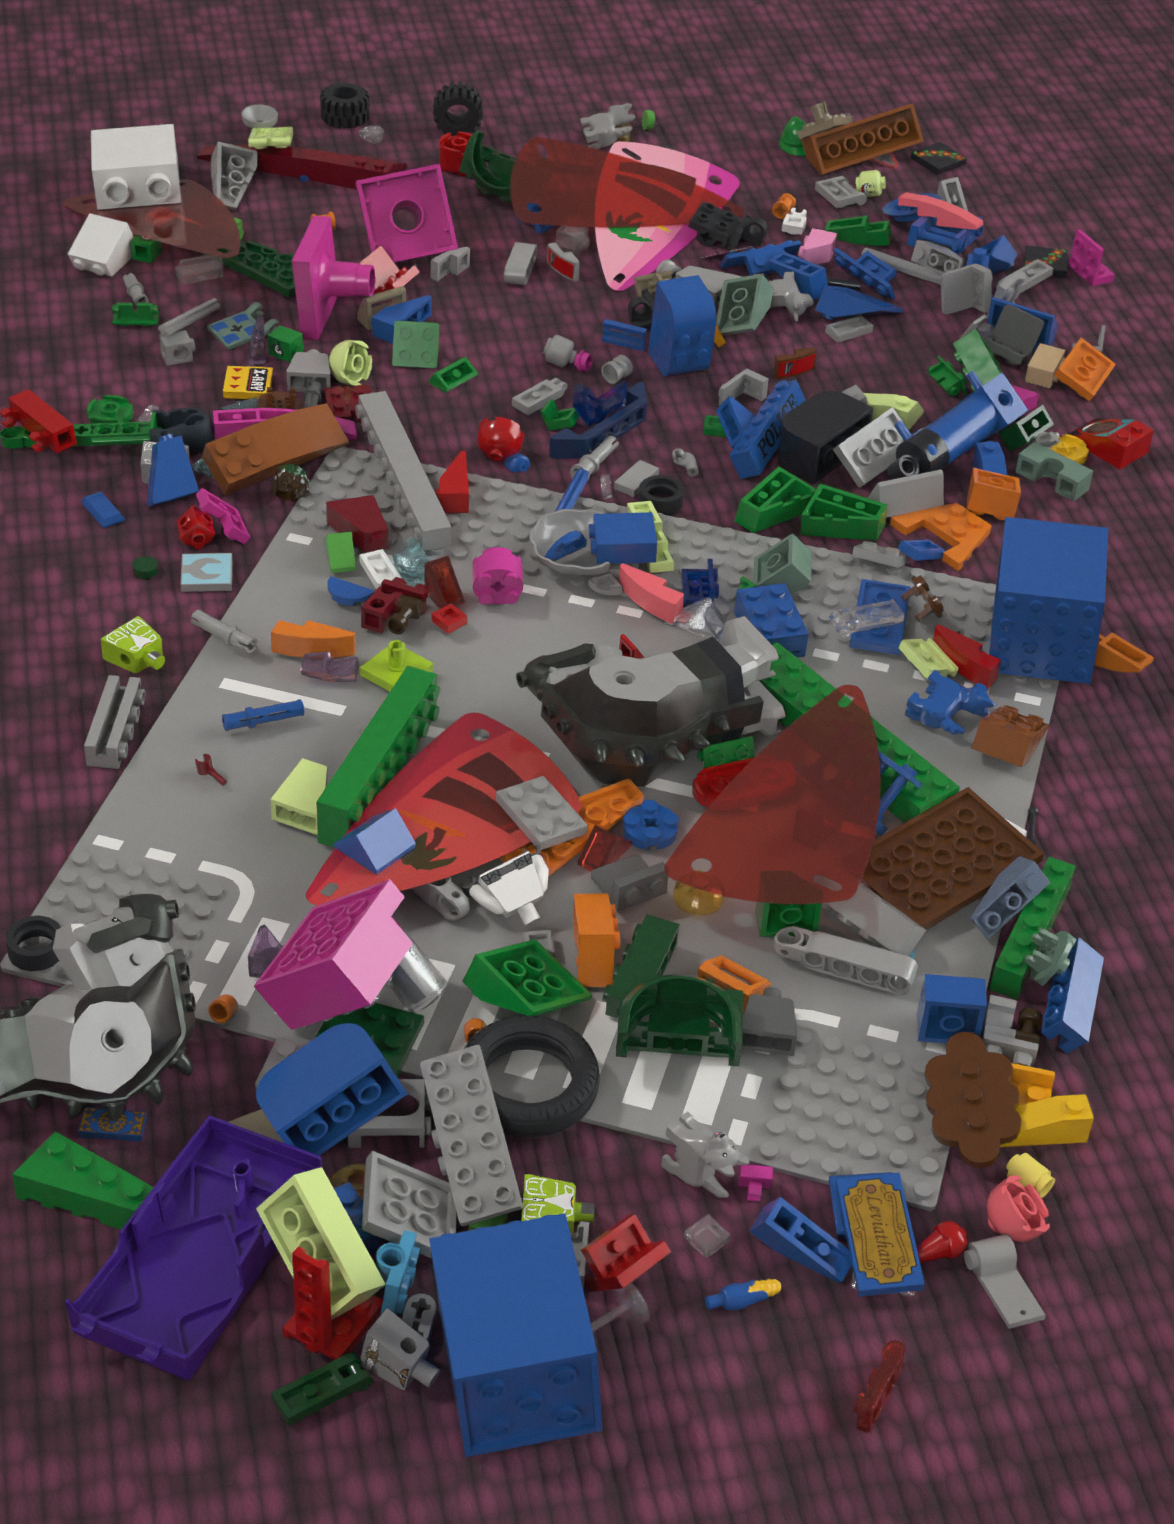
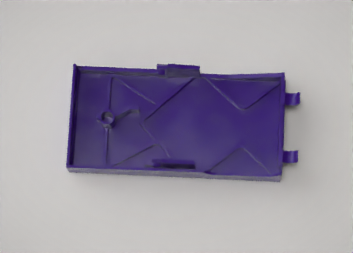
(189, 1250)

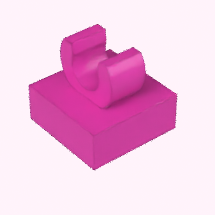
(755, 1179)

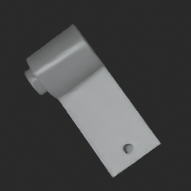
(995, 1267)

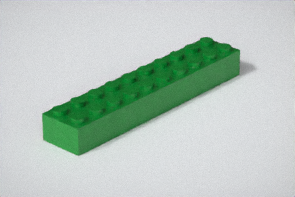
(801, 688)

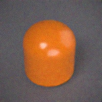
(223, 1008)
(472, 1027)

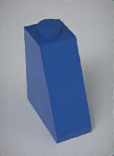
(170, 472)

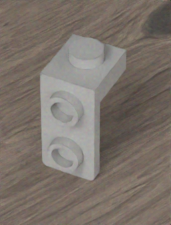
(745, 382)

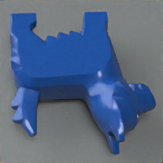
(944, 700)

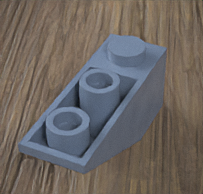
(1008, 895)

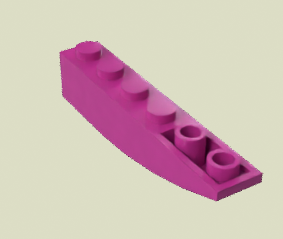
(233, 420)

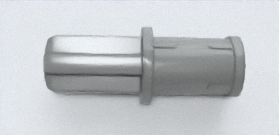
(135, 289)
(1046, 439)

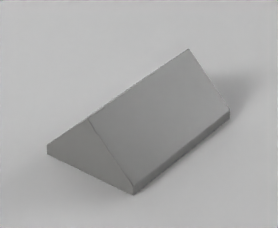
(910, 493)

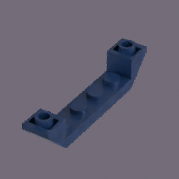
(571, 445)

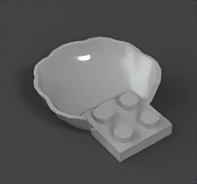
(580, 563)

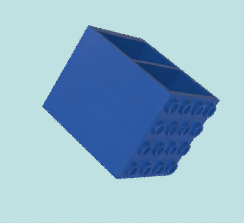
(1049, 599)
(517, 1334)

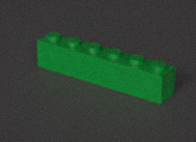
(1041, 912)

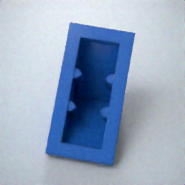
(734, 419)

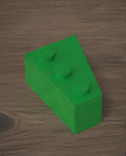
(842, 515)

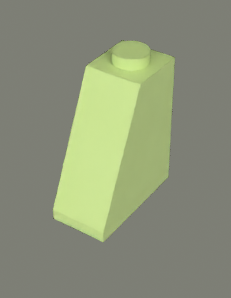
(297, 796)

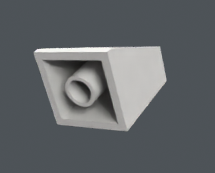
(102, 246)

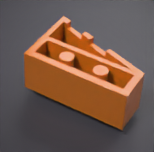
(595, 938)

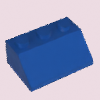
(1048, 331)

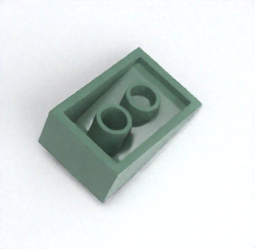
(743, 304)

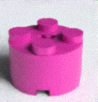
(497, 576)

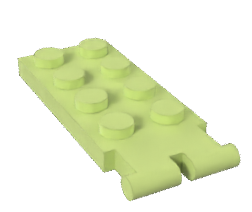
(274, 136)

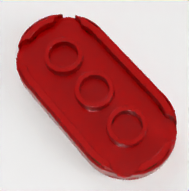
(714, 779)

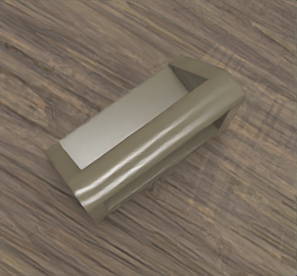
(366, 311)

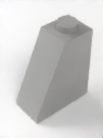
(712, 279)

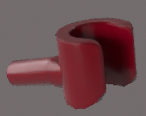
(206, 768)

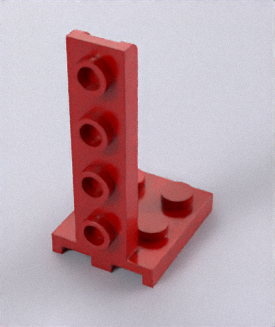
(312, 1314)

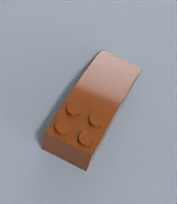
(262, 448)

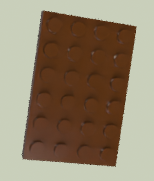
(944, 858)

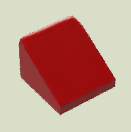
(628, 648)

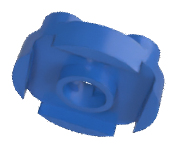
(650, 814)

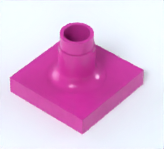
(416, 191)
(323, 279)

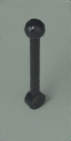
(1033, 812)

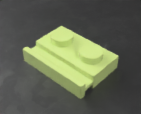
(928, 657)

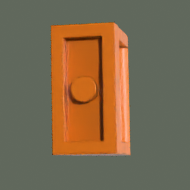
(712, 970)

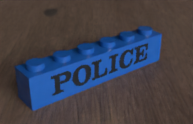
(764, 432)

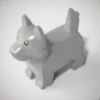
(603, 125)
(787, 294)
(700, 1154)

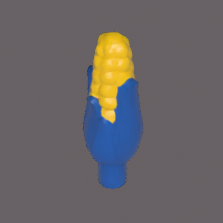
(741, 1295)

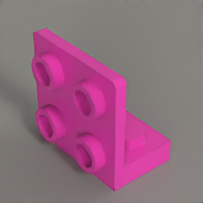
(1087, 258)

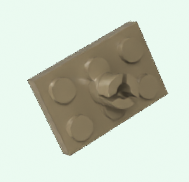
(823, 121)

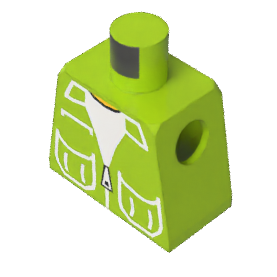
(133, 646)
(553, 1197)

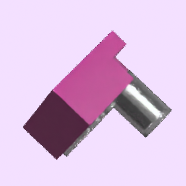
(345, 958)

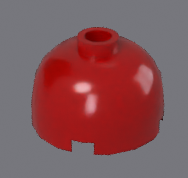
(499, 438)

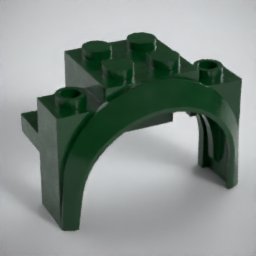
(680, 1017)

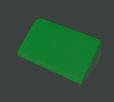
(453, 375)

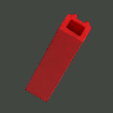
(41, 420)

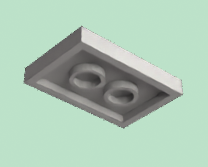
(541, 812)

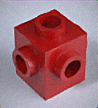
(195, 528)

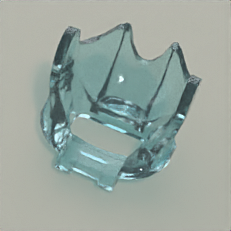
(411, 562)

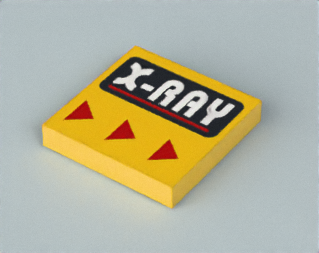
(246, 382)

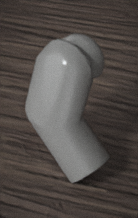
(686, 460)

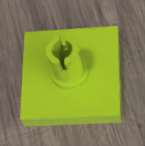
(390, 663)

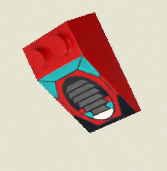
(1116, 440)

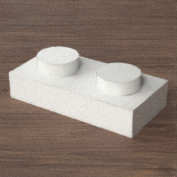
(378, 567)

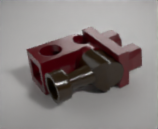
(394, 598)

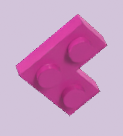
(228, 515)

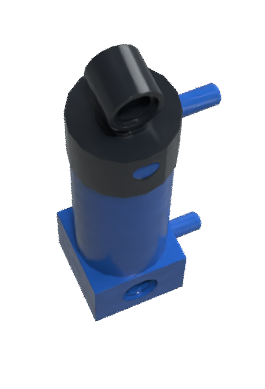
(958, 429)

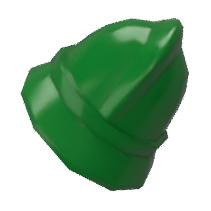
(790, 140)

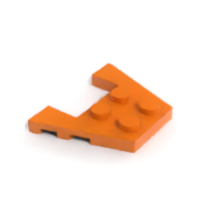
(950, 523)

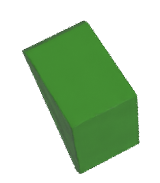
(340, 552)

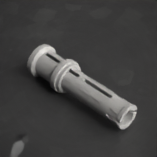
(591, 461)

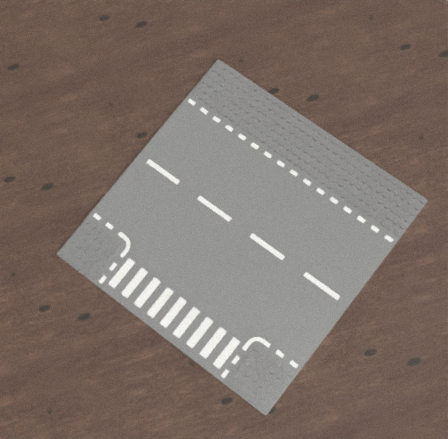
(857, 1071)

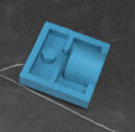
(401, 1274)

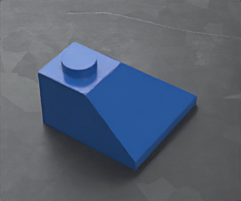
(1000, 254)

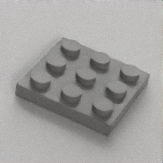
(407, 1200)

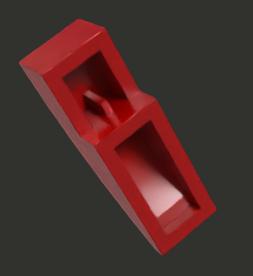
(967, 656)

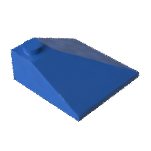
(845, 303)

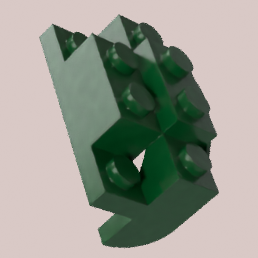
(497, 176)

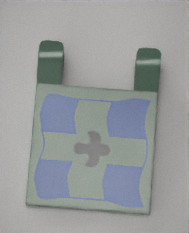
(239, 328)

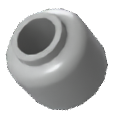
(559, 351)

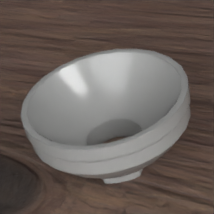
(259, 116)

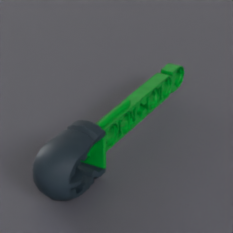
(189, 423)

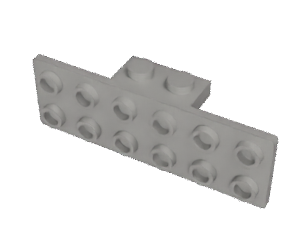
(470, 1136)

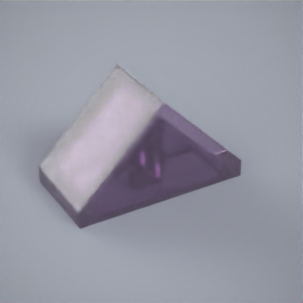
(262, 951)

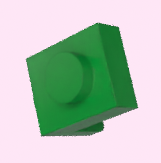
(557, 418)

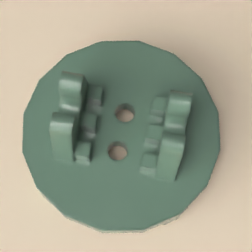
(1051, 956)

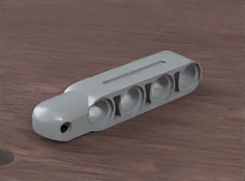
(444, 897)
(847, 959)

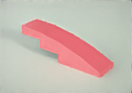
(946, 213)

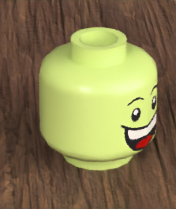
(870, 183)

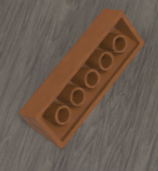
(863, 139)

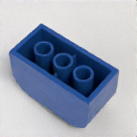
(682, 326)
(328, 1089)

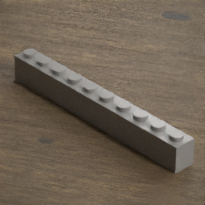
(404, 471)

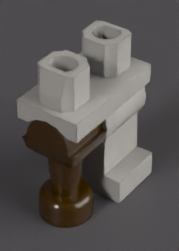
(998, 1036)

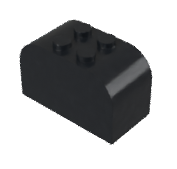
(816, 429)

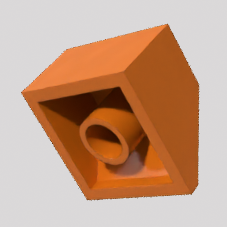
(993, 494)

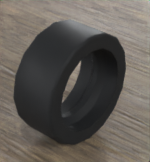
(662, 485)
(32, 927)

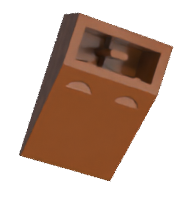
(1009, 735)

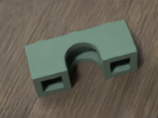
(1041, 462)

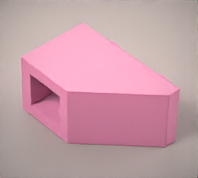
(818, 246)

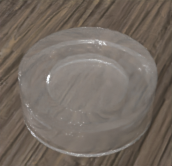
(606, 486)

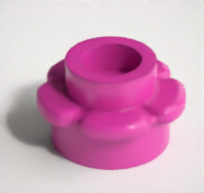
(583, 361)

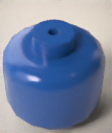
(517, 463)

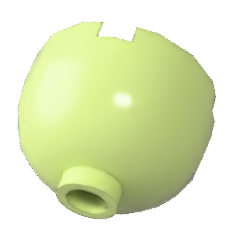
(350, 362)

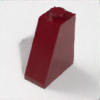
(361, 518)

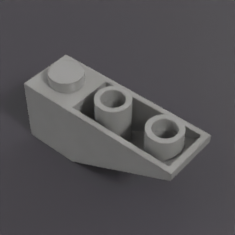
(936, 257)

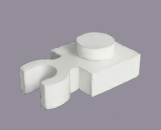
(795, 222)

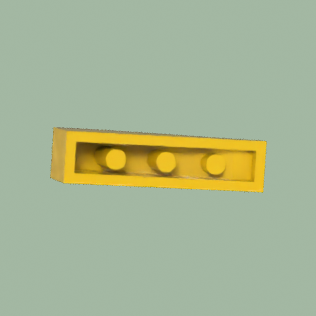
(1054, 1121)

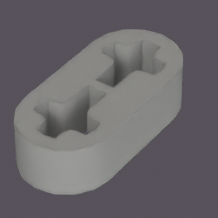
(426, 1323)

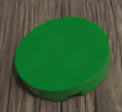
(110, 410)

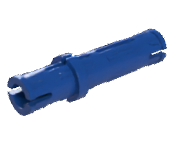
(289, 709)

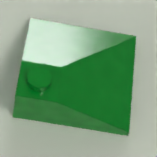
(523, 980)

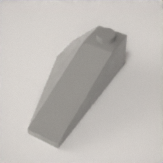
(231, 172)

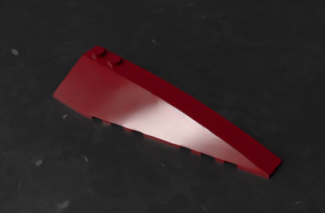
(318, 165)

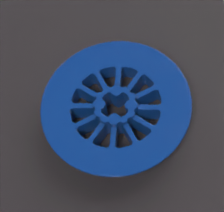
(904, 213)

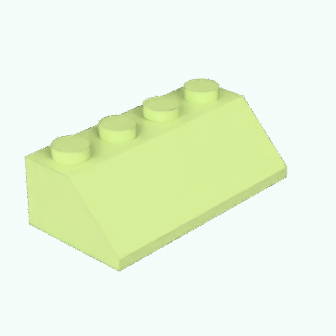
(312, 1216)

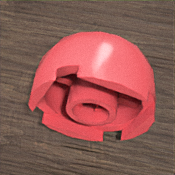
(1016, 1210)

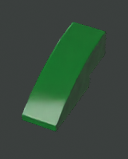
(860, 231)

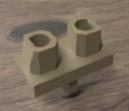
(650, 281)

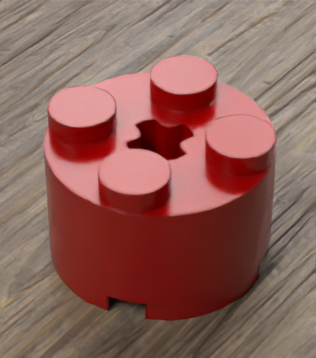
(452, 151)

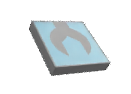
(206, 572)

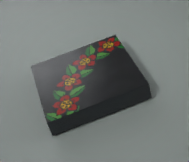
(938, 158)
(1053, 257)

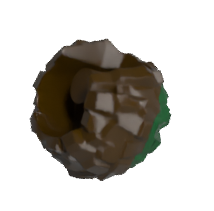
(290, 482)

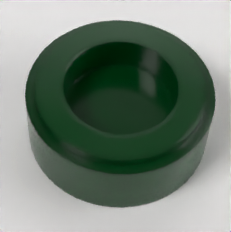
(145, 567)

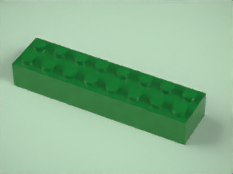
(378, 753)

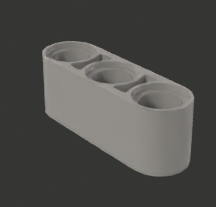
(520, 263)

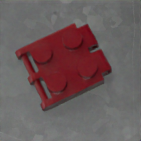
(343, 401)

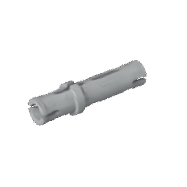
(230, 634)

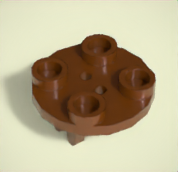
(279, 399)
(932, 604)

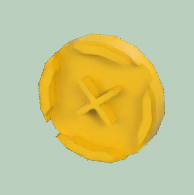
(1072, 448)

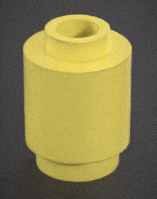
(1031, 1173)

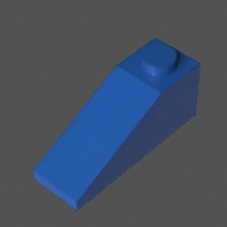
(808, 276)
(413, 310)
(989, 457)
(801, 1240)

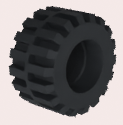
(457, 95)
(344, 105)

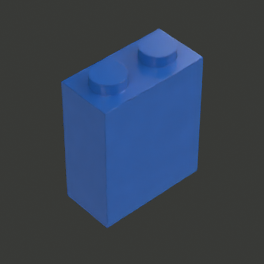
(623, 538)

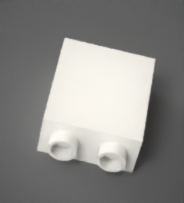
(135, 166)

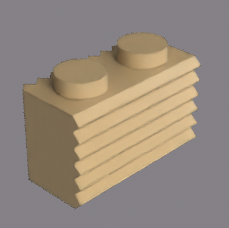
(1044, 365)

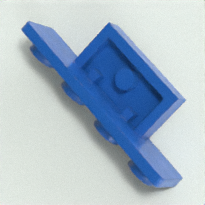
(757, 259)
(869, 269)

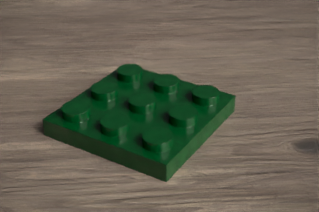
(389, 1029)

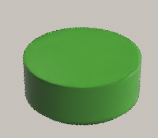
(648, 120)

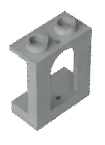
(399, 1125)

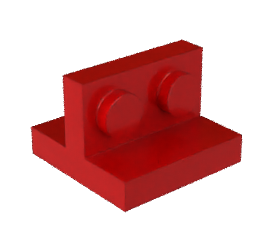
(621, 1255)

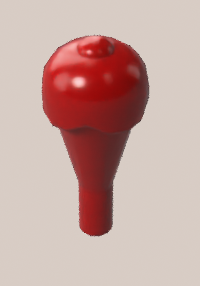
(945, 1241)

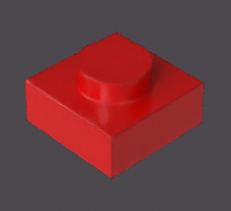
(449, 618)

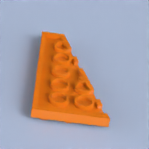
(599, 808)

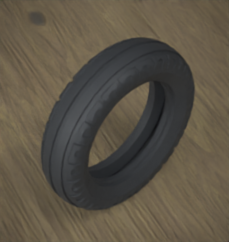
(558, 1040)

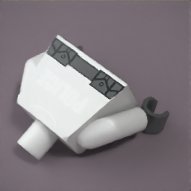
(512, 886)

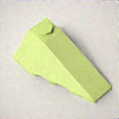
(907, 409)

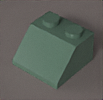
(784, 563)

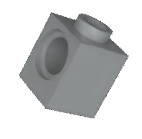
(170, 350)

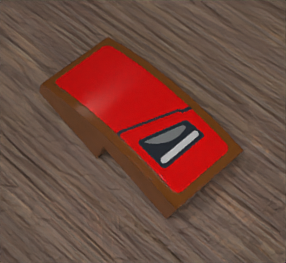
(795, 364)

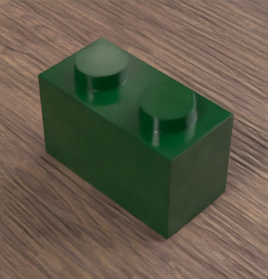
(1026, 428)

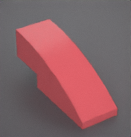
(651, 593)

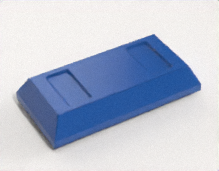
(102, 510)

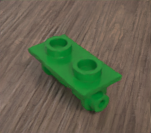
(145, 315)
(952, 382)
(727, 752)

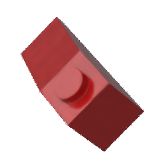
(454, 487)

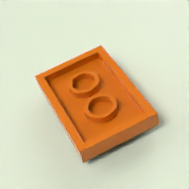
(1084, 369)

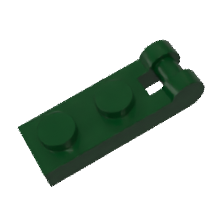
(321, 1388)

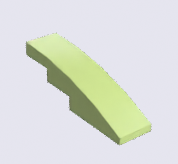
(663, 559)

